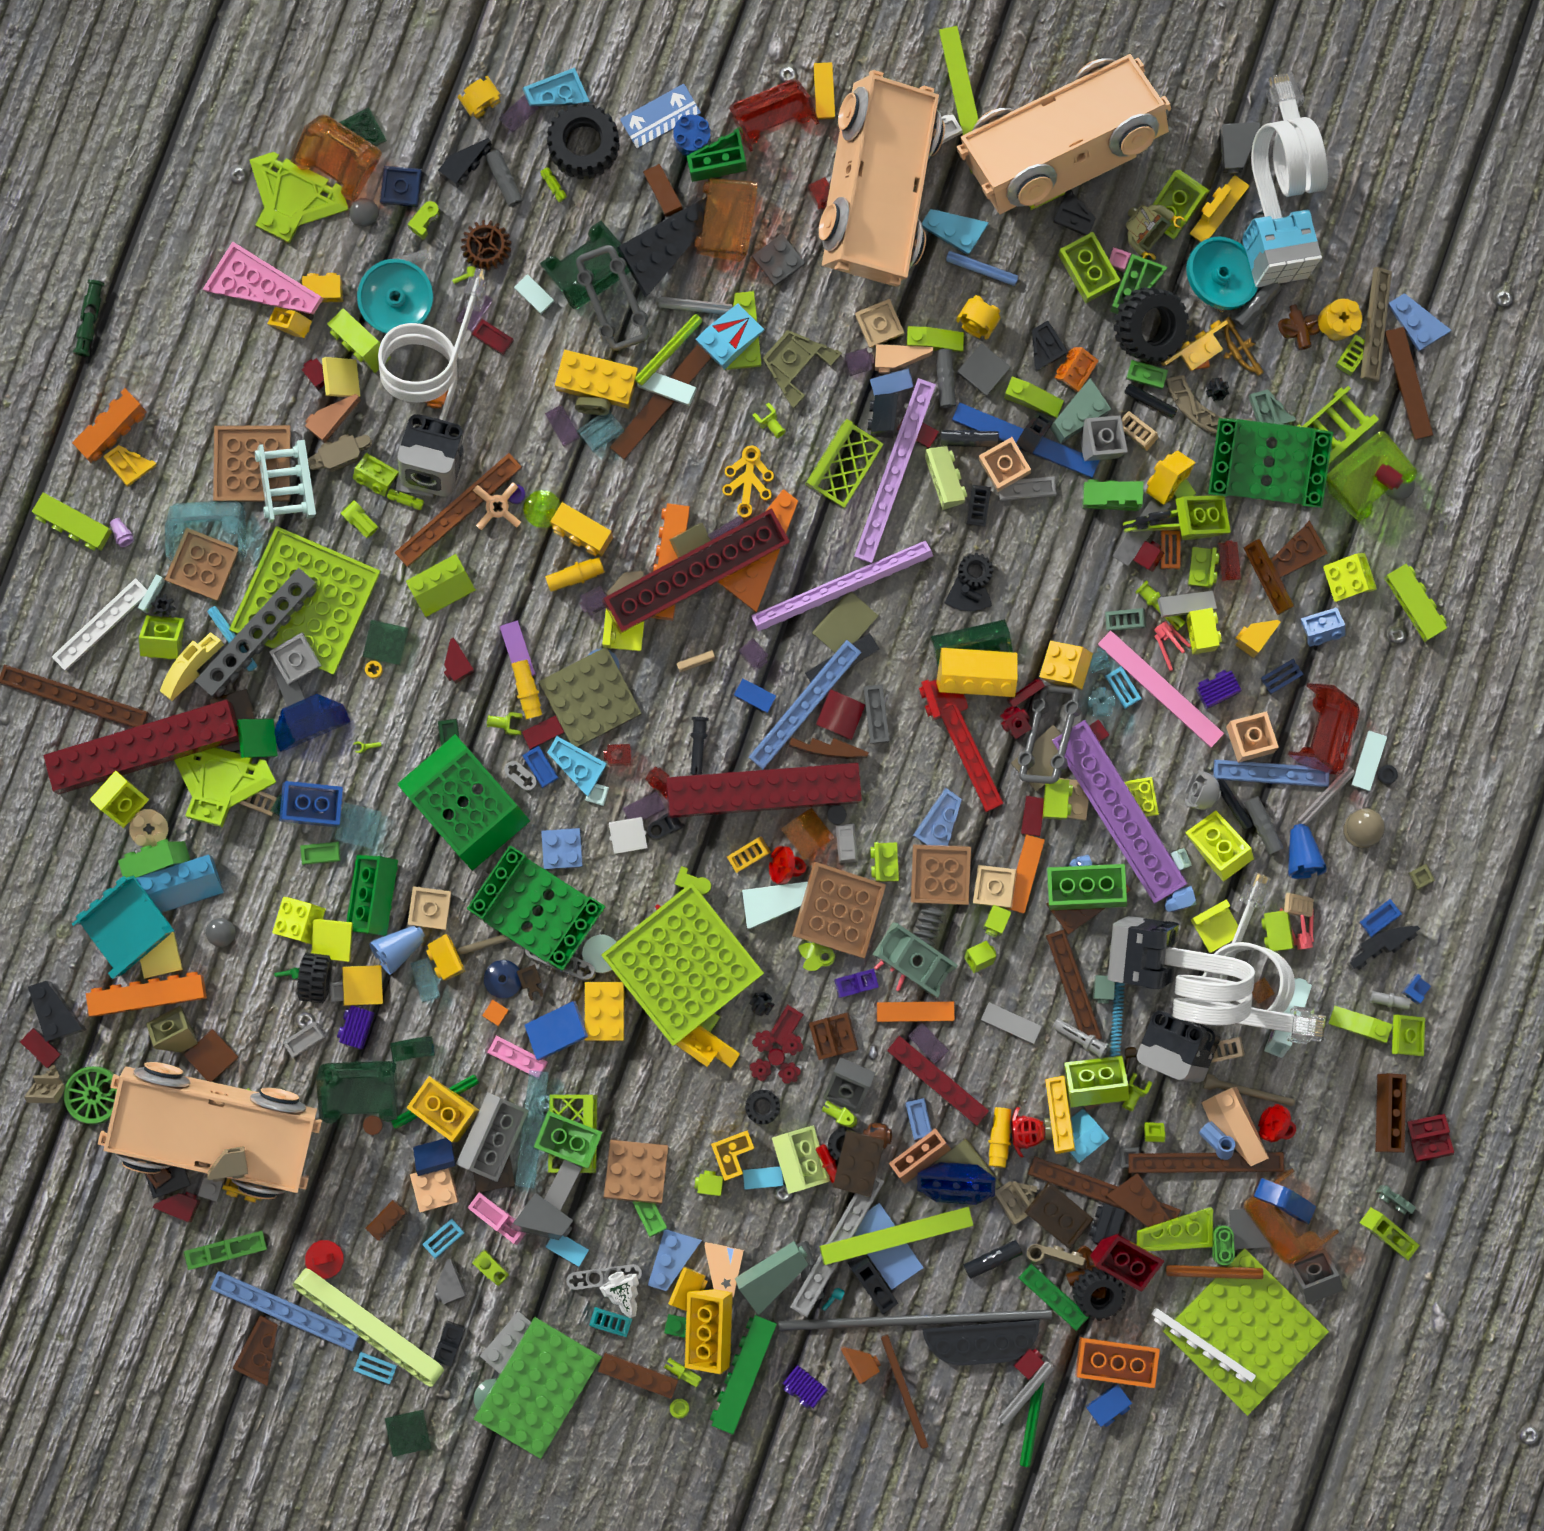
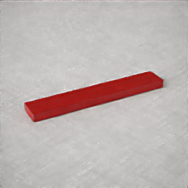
(970, 756)

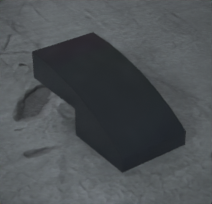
(449, 1343)

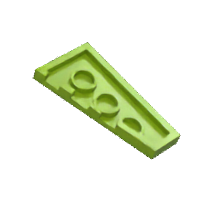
(751, 355)
(1184, 1232)

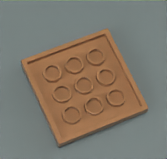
(235, 468)
(839, 910)

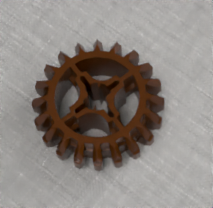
(489, 238)

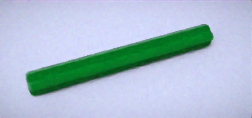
(458, 1088)
(1031, 1426)

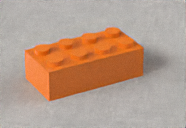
(1117, 1362)

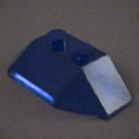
(308, 720)
(956, 1183)

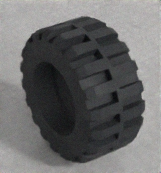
(583, 117)
(1172, 324)

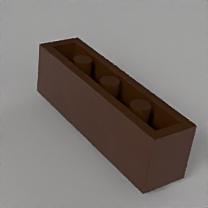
(1390, 1113)
(638, 1375)

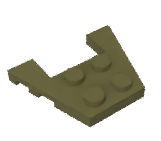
(790, 357)

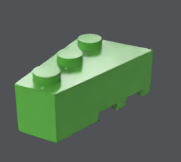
(1112, 495)

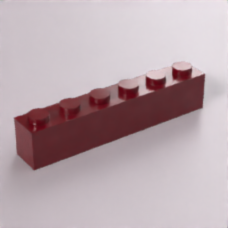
(937, 1081)

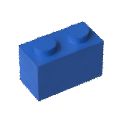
(1109, 1405)

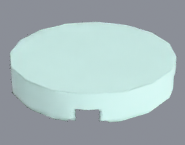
(594, 948)

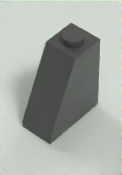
(1236, 145)
(542, 1219)

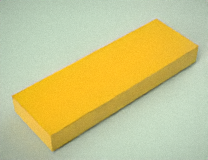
(824, 90)

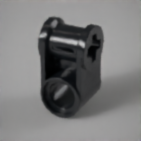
(666, 826)

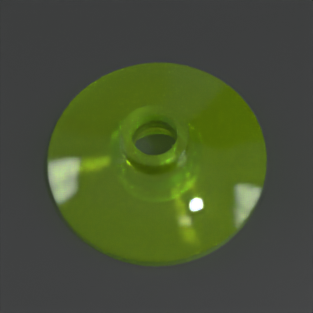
(534, 515)

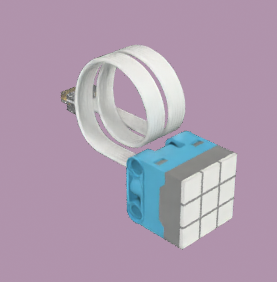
(1276, 245)

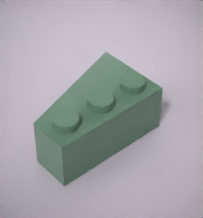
(1086, 404)

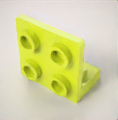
(1349, 576)
(627, 640)
(296, 919)
(1216, 926)

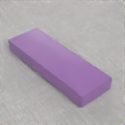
(515, 643)

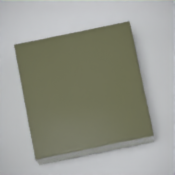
(1421, 876)

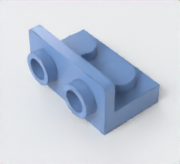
(1323, 627)

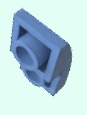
(892, 382)

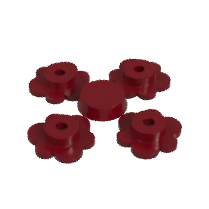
(776, 1056)

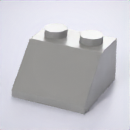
(1103, 438)

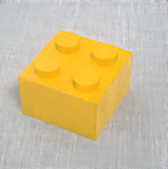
(1066, 664)

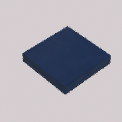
(400, 186)
(434, 1156)

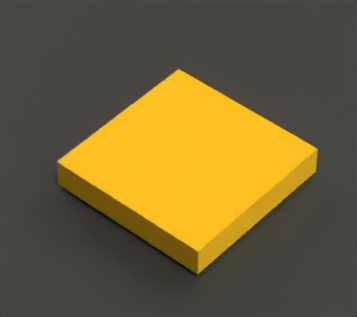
(362, 985)

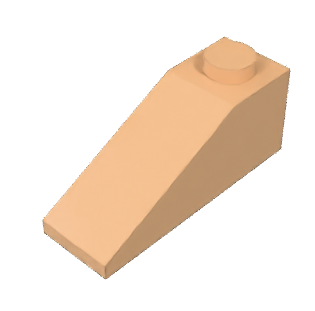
(894, 357)

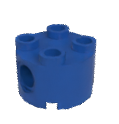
(691, 134)

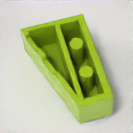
(356, 338)

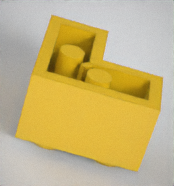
(1168, 476)
(727, 1151)

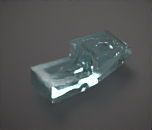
(425, 980)

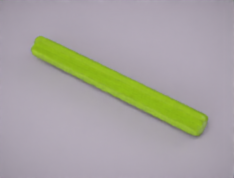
(668, 349)

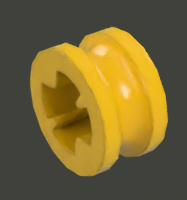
(370, 674)

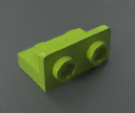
(374, 474)
(1202, 567)
(885, 862)

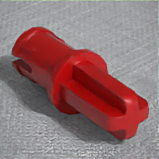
(827, 1160)

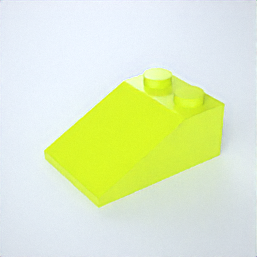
(1220, 845)

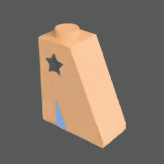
(723, 1265)

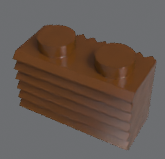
(386, 1220)

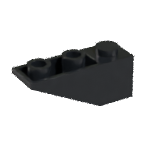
(460, 164)

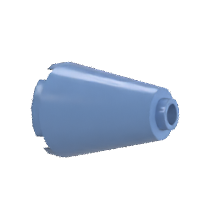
(397, 947)

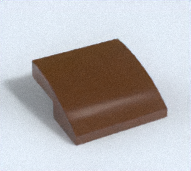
(833, 1036)

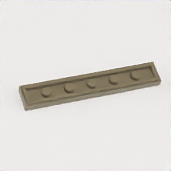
(1376, 324)

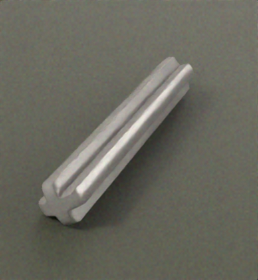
(694, 305)
(1326, 796)
(1025, 1394)

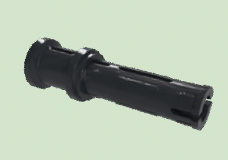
(698, 736)

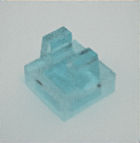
(1099, 660)

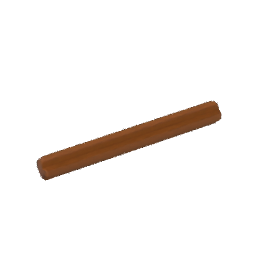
(1214, 1272)

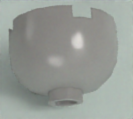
(1202, 791)

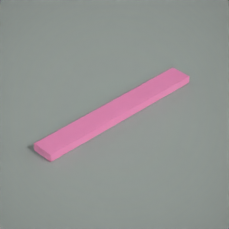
(1160, 689)

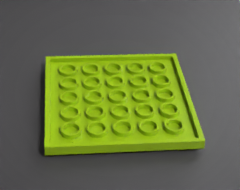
(326, 617)
(682, 964)
(1253, 1325)

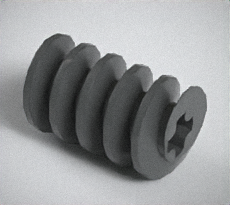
(929, 924)

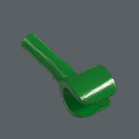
(293, 972)

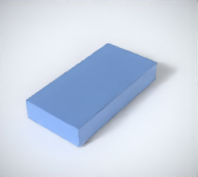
(918, 1118)

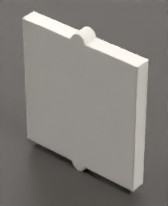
(628, 835)

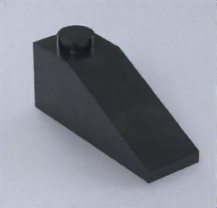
(872, 1283)

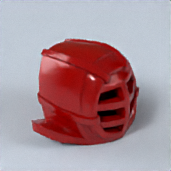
(1026, 1131)

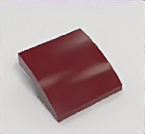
(840, 714)
(1430, 1138)

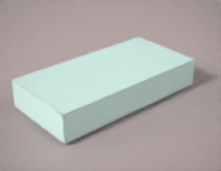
(534, 294)
(150, 596)

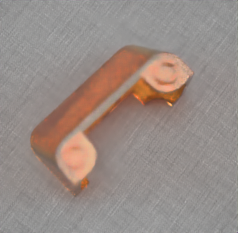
(337, 153)
(727, 218)

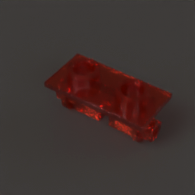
(1229, 561)
(656, 779)

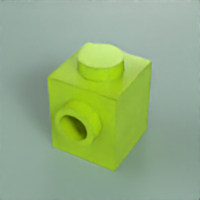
(980, 956)
(709, 1183)

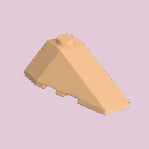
(1232, 1118)

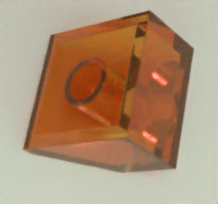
(807, 834)

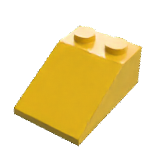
(443, 1109)

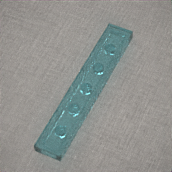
(531, 1127)

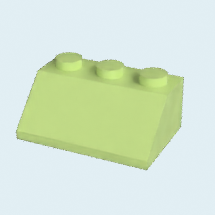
(945, 477)
(799, 1159)

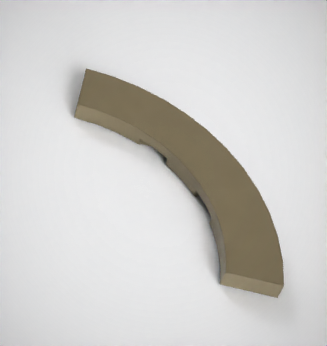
(1190, 406)

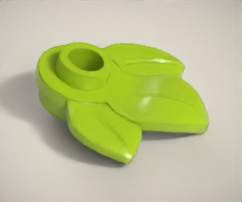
(813, 954)

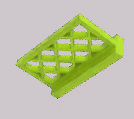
(833, 451)
(589, 1119)

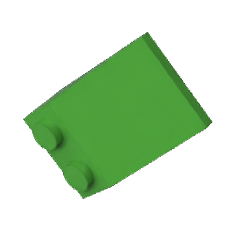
(567, 1139)

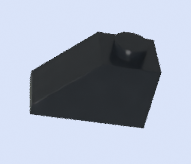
(1034, 432)

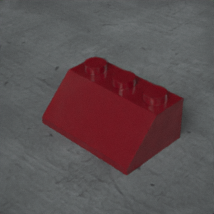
(1126, 1261)

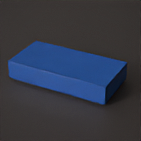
(755, 695)
(540, 767)
(1380, 918)

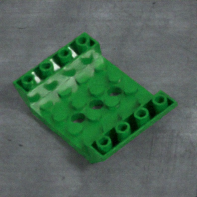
(1298, 465)
(484, 822)
(512, 894)

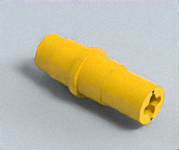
(575, 574)
(526, 689)
(1000, 1138)

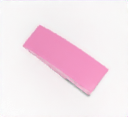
(495, 1217)

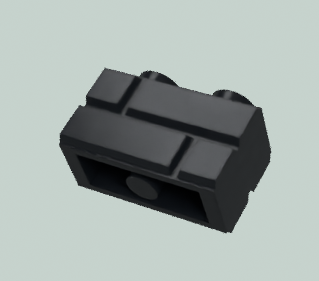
(1108, 1222)

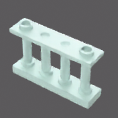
(302, 469)

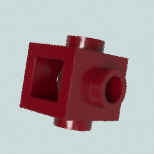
(1015, 721)

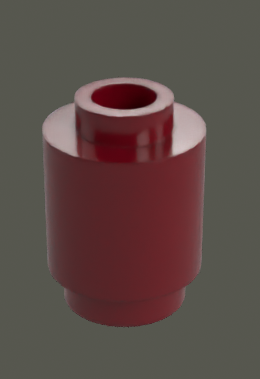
(1389, 476)

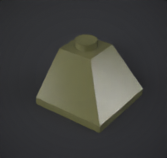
(172, 1031)

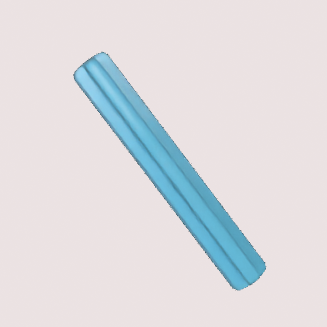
(228, 634)

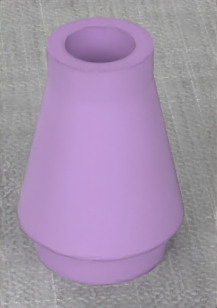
(121, 533)

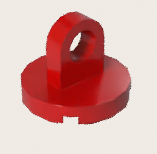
(783, 865)
(1275, 1123)
(324, 1258)

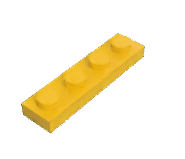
(1060, 1114)

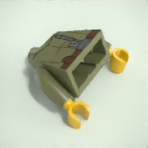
(1147, 226)

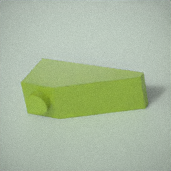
(935, 338)
(1033, 397)
(1360, 1024)
(1389, 1233)

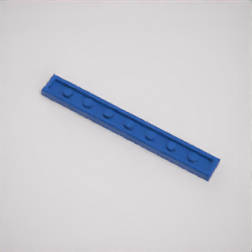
(1046, 449)

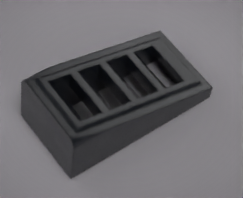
(982, 489)

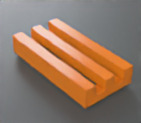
(1170, 533)

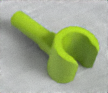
(470, 273)
(366, 746)

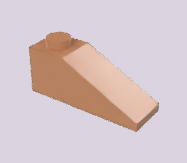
(328, 419)

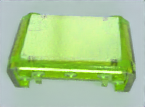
(1354, 480)

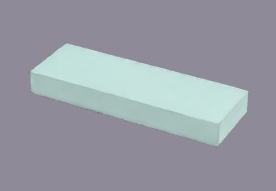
(670, 388)
(1369, 760)

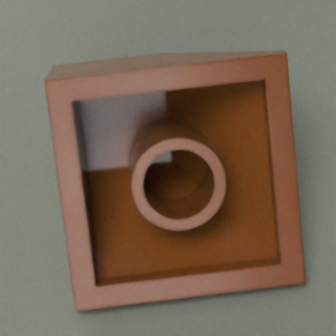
(861, 1363)

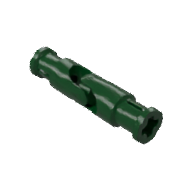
(86, 330)

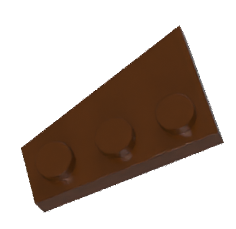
(1139, 1201)

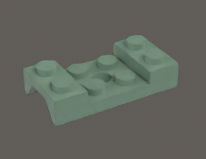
(900, 948)

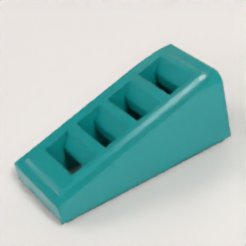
(624, 1333)

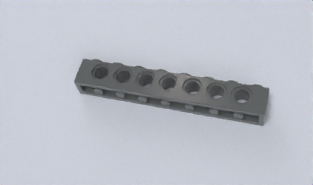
(246, 635)

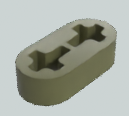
(593, 405)

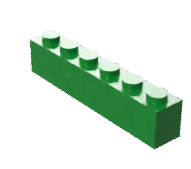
(744, 1374)

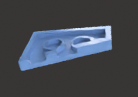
(939, 821)
(671, 1257)

